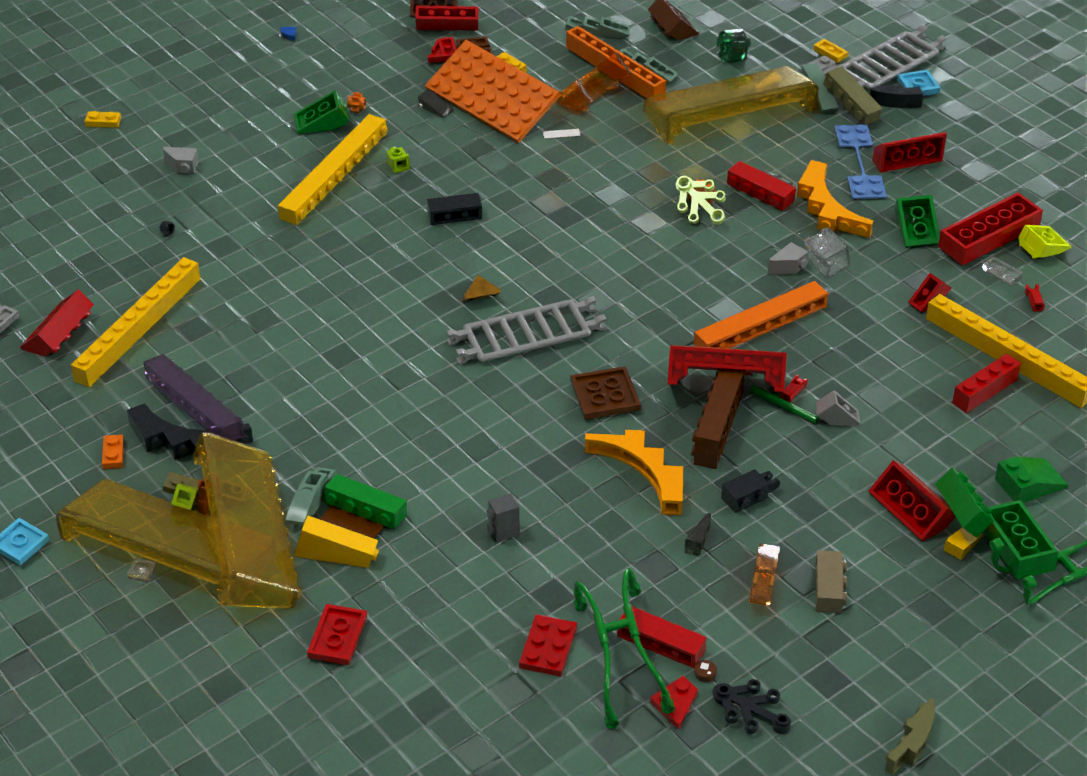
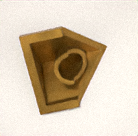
(480, 289)

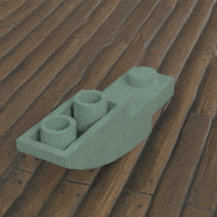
(308, 495)

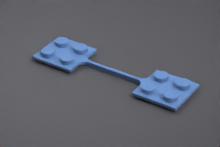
(860, 186)

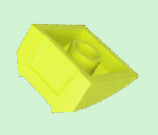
(1042, 241)

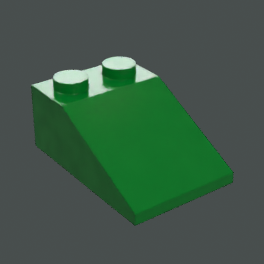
(322, 115)
(917, 221)
(1028, 478)

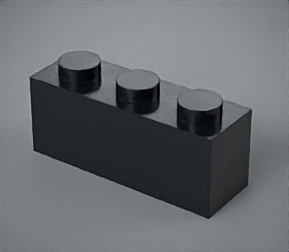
(454, 208)

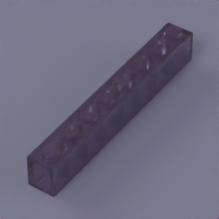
(193, 398)

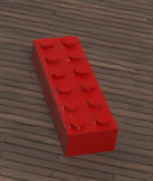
(989, 228)

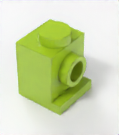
(395, 155)
(184, 496)

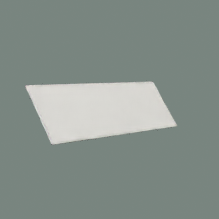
(561, 133)

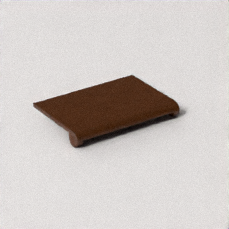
(352, 522)

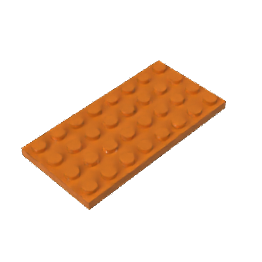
(492, 91)

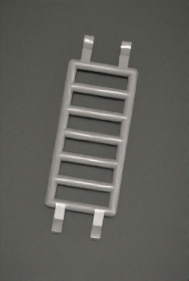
(889, 75)
(476, 352)

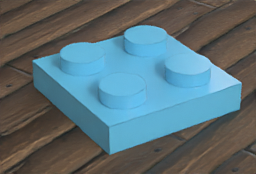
(920, 78)
(21, 541)

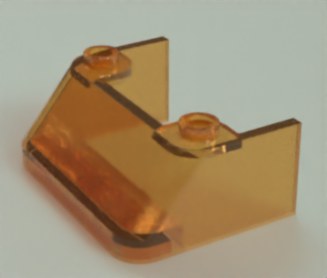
(594, 84)

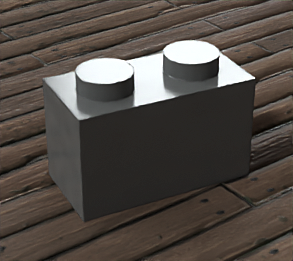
(503, 518)

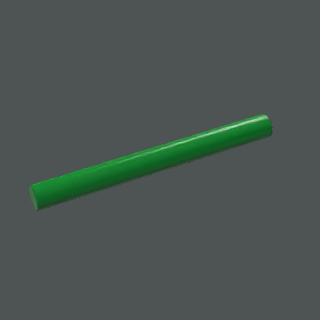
(784, 404)

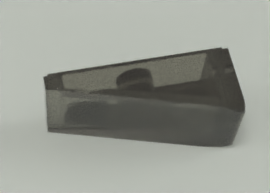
(431, 102)
(696, 539)

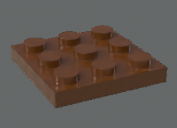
(605, 392)

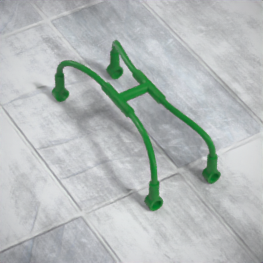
(1029, 582)
(634, 590)

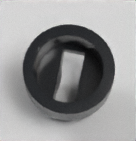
(167, 230)

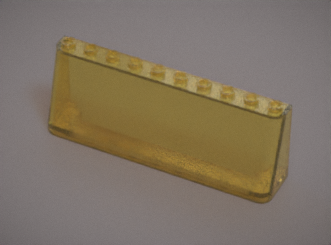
(728, 98)
(247, 524)
(144, 527)

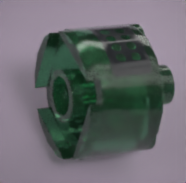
(733, 45)

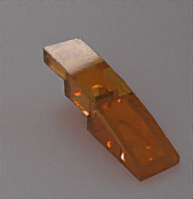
(764, 574)

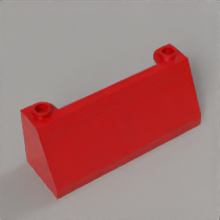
(706, 358)

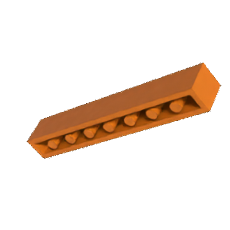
(597, 51)
(763, 317)

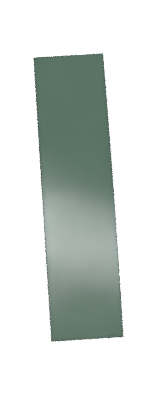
(603, 28)
(653, 65)
(825, 98)

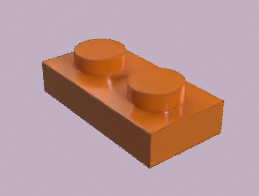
(113, 451)

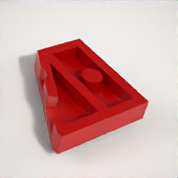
(442, 50)
(682, 694)

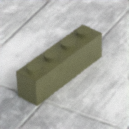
(852, 96)

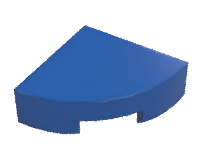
(289, 32)

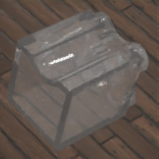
(822, 248)

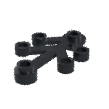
(781, 722)

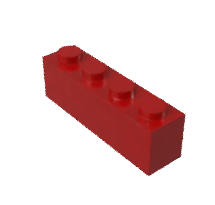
(446, 17)
(761, 185)
(986, 383)
(666, 638)

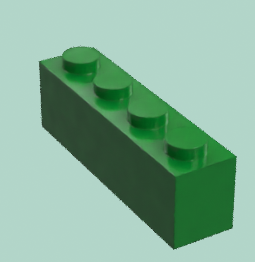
(365, 501)
(964, 501)

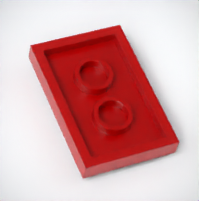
(337, 634)
(548, 645)

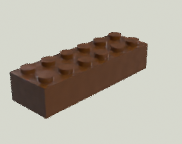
(717, 417)

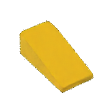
(961, 543)

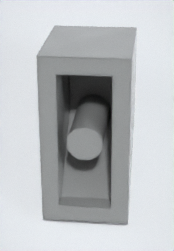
(181, 159)
(788, 260)
(837, 410)

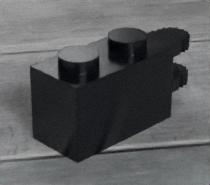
(748, 489)

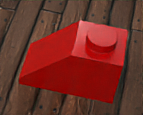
(927, 291)

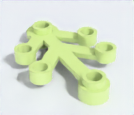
(699, 198)

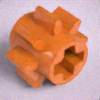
(356, 102)

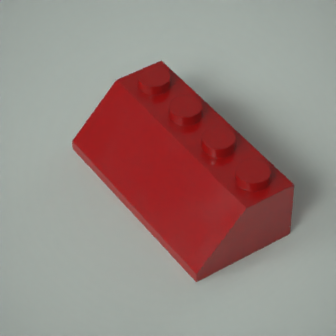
(909, 152)
(58, 325)
(912, 501)

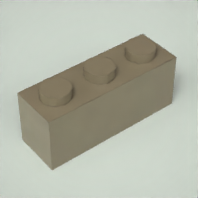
(830, 581)

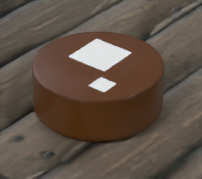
(705, 670)

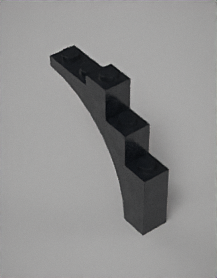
(156, 433)

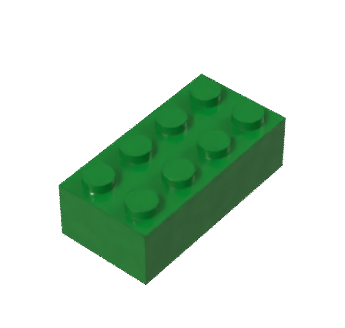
(1025, 544)

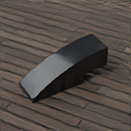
(897, 96)

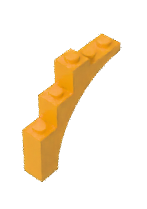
(829, 211)
(648, 461)

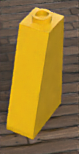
(335, 544)

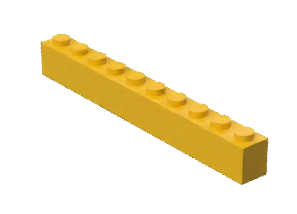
(332, 169)
(135, 322)
(997, 342)

